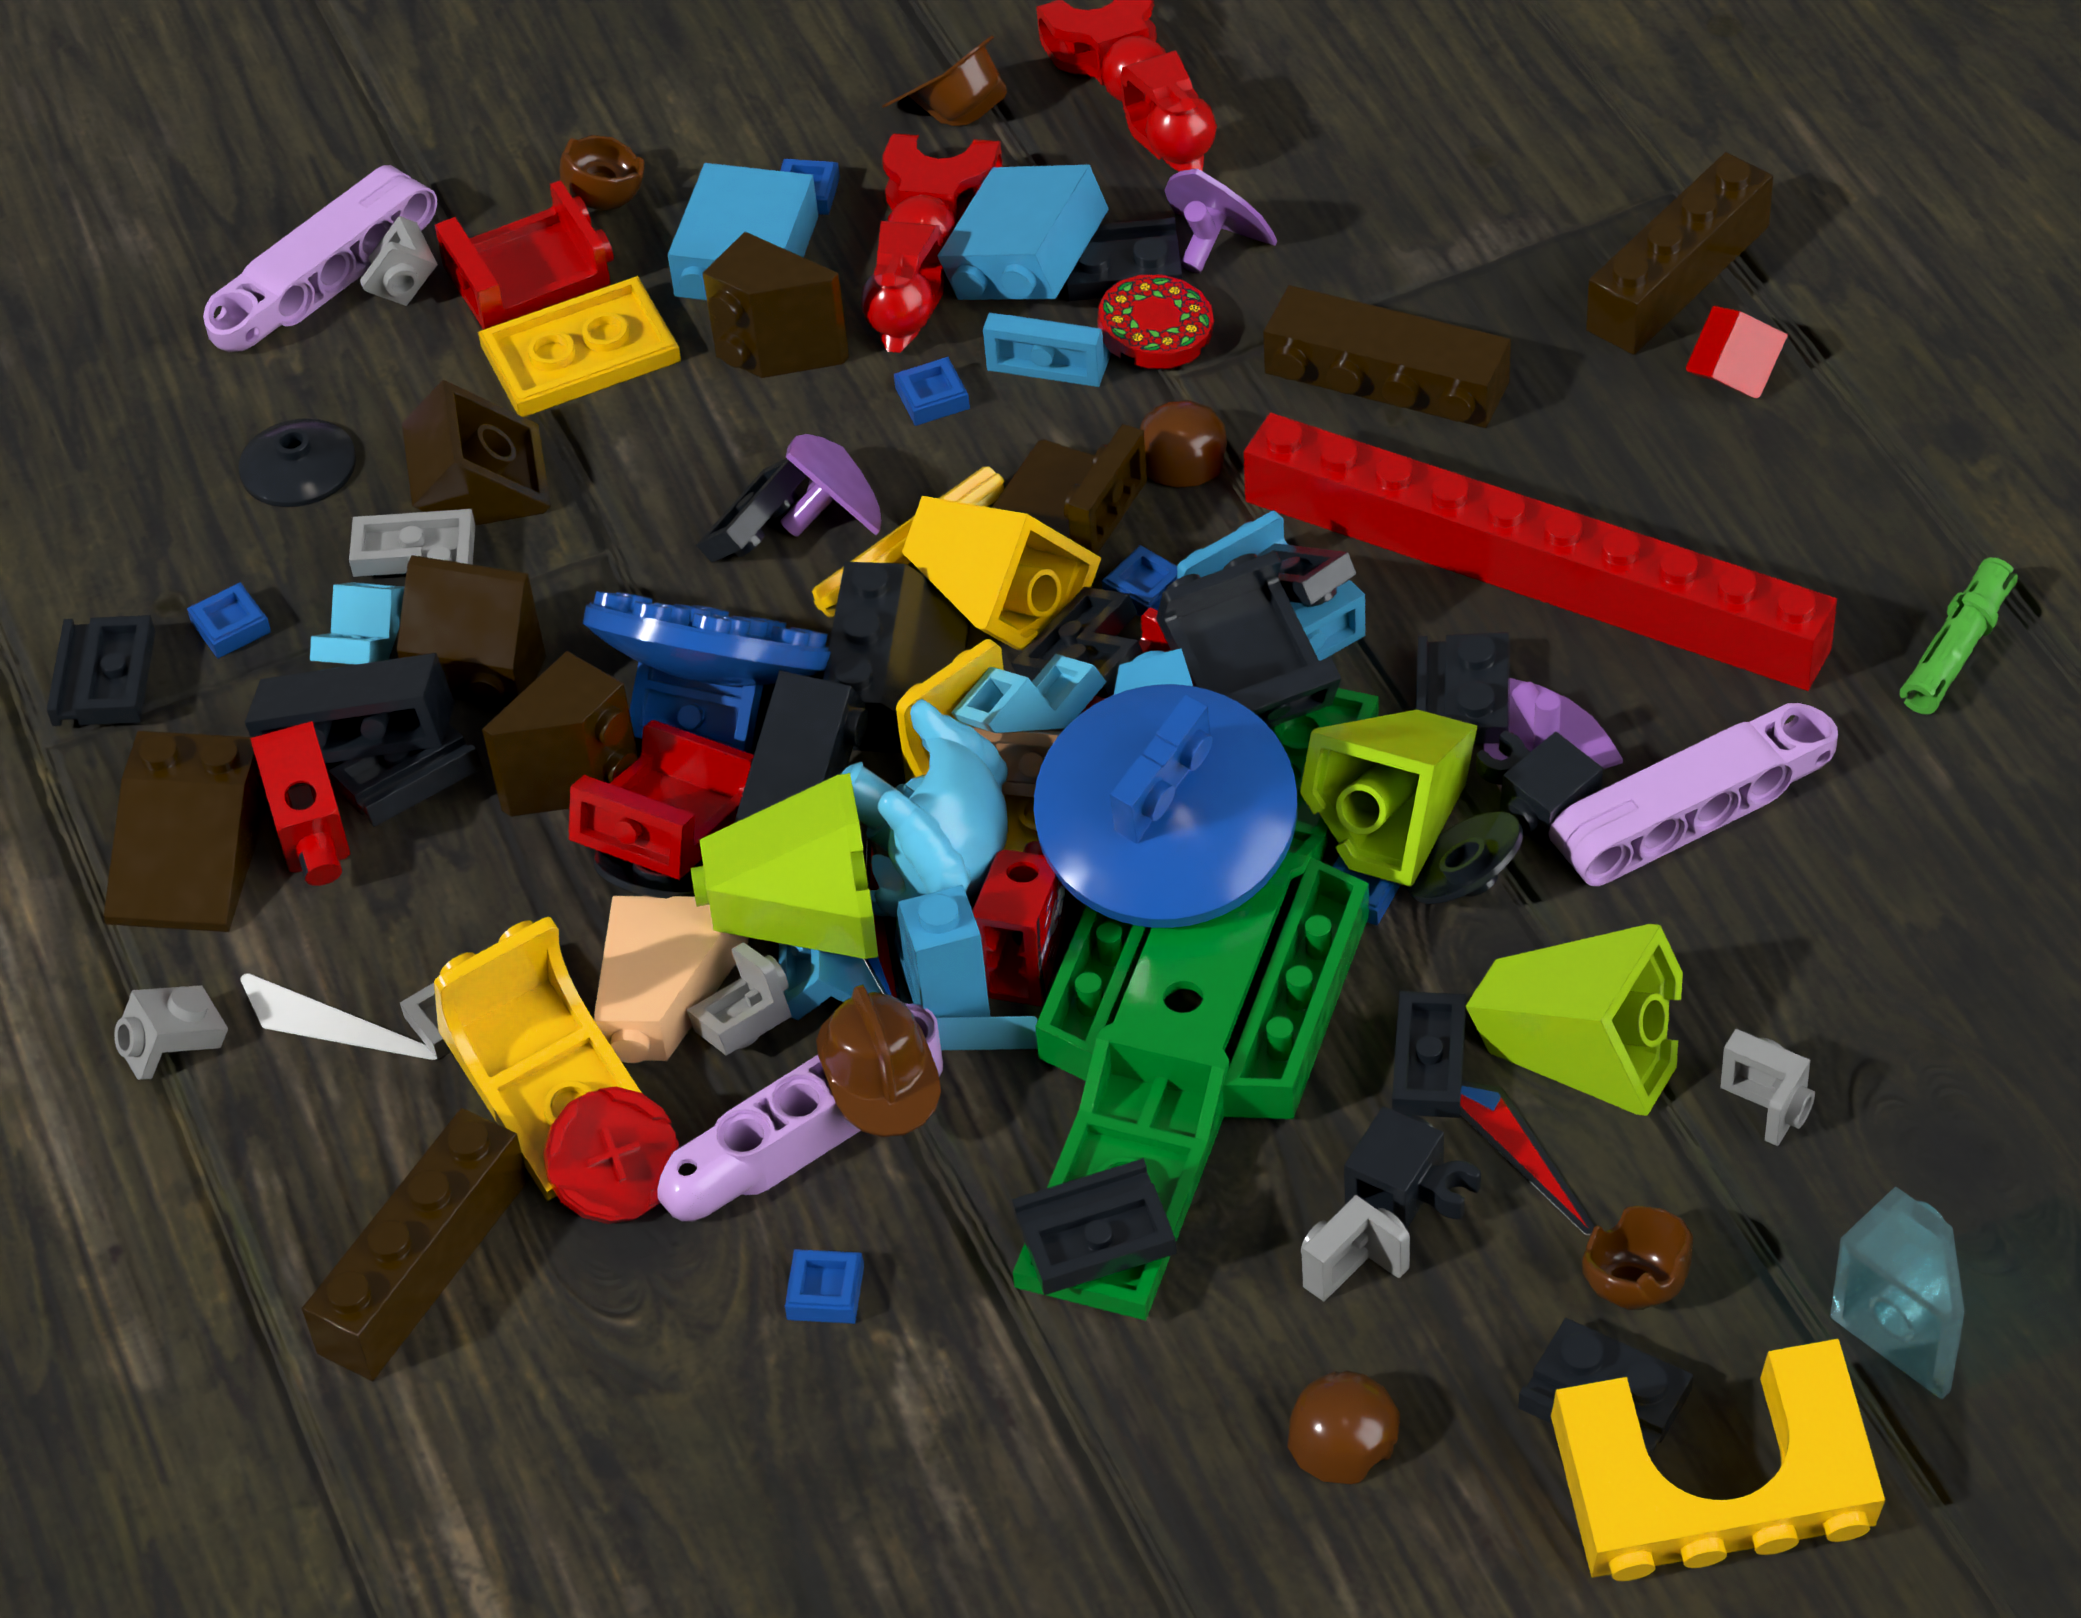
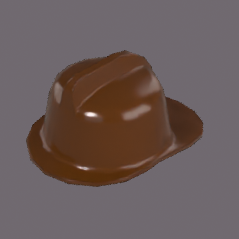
(963, 90)
(878, 1064)

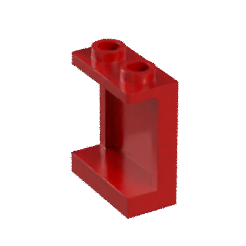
(527, 261)
(662, 801)

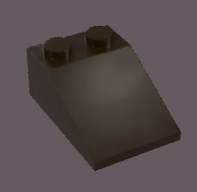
(184, 831)

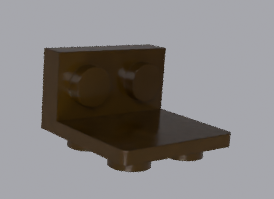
(1079, 491)

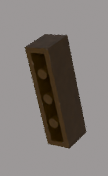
(1679, 253)
(1387, 356)
(415, 1244)

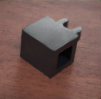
(1540, 781)
(1403, 1166)

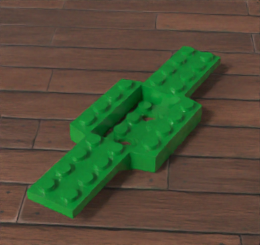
(1163, 1075)

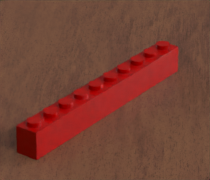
(1541, 551)

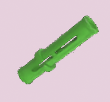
(1968, 619)

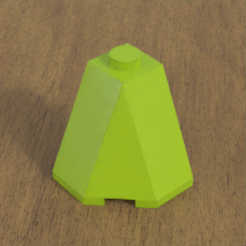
(1388, 787)
(793, 874)
(1587, 1014)

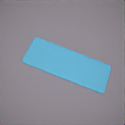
(987, 1033)

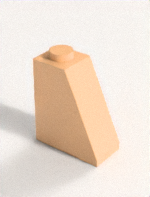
(655, 968)

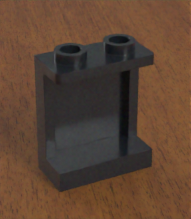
(1247, 640)

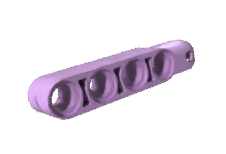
(315, 259)
(1692, 792)
(777, 1128)

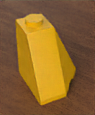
(998, 566)

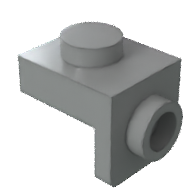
(399, 263)
(747, 1006)
(166, 1022)
(1770, 1077)
(1344, 1243)

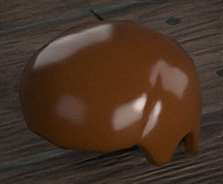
(601, 171)
(1183, 443)
(1640, 1258)
(1343, 1427)

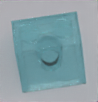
(1903, 1288)

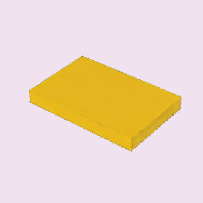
(579, 346)

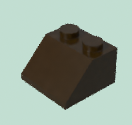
(774, 310)
(474, 457)
(477, 624)
(556, 732)

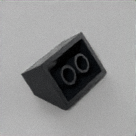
(887, 637)

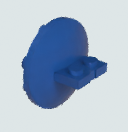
(700, 664)
(1165, 806)

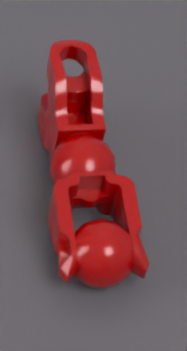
(1122, 53)
(926, 205)

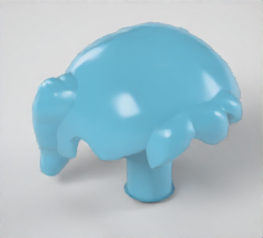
(939, 824)

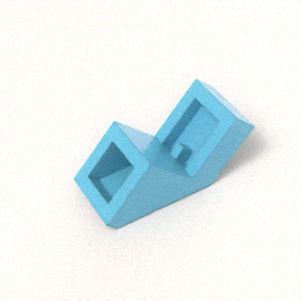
(361, 624)
(1015, 704)

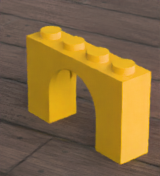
(1641, 1520)

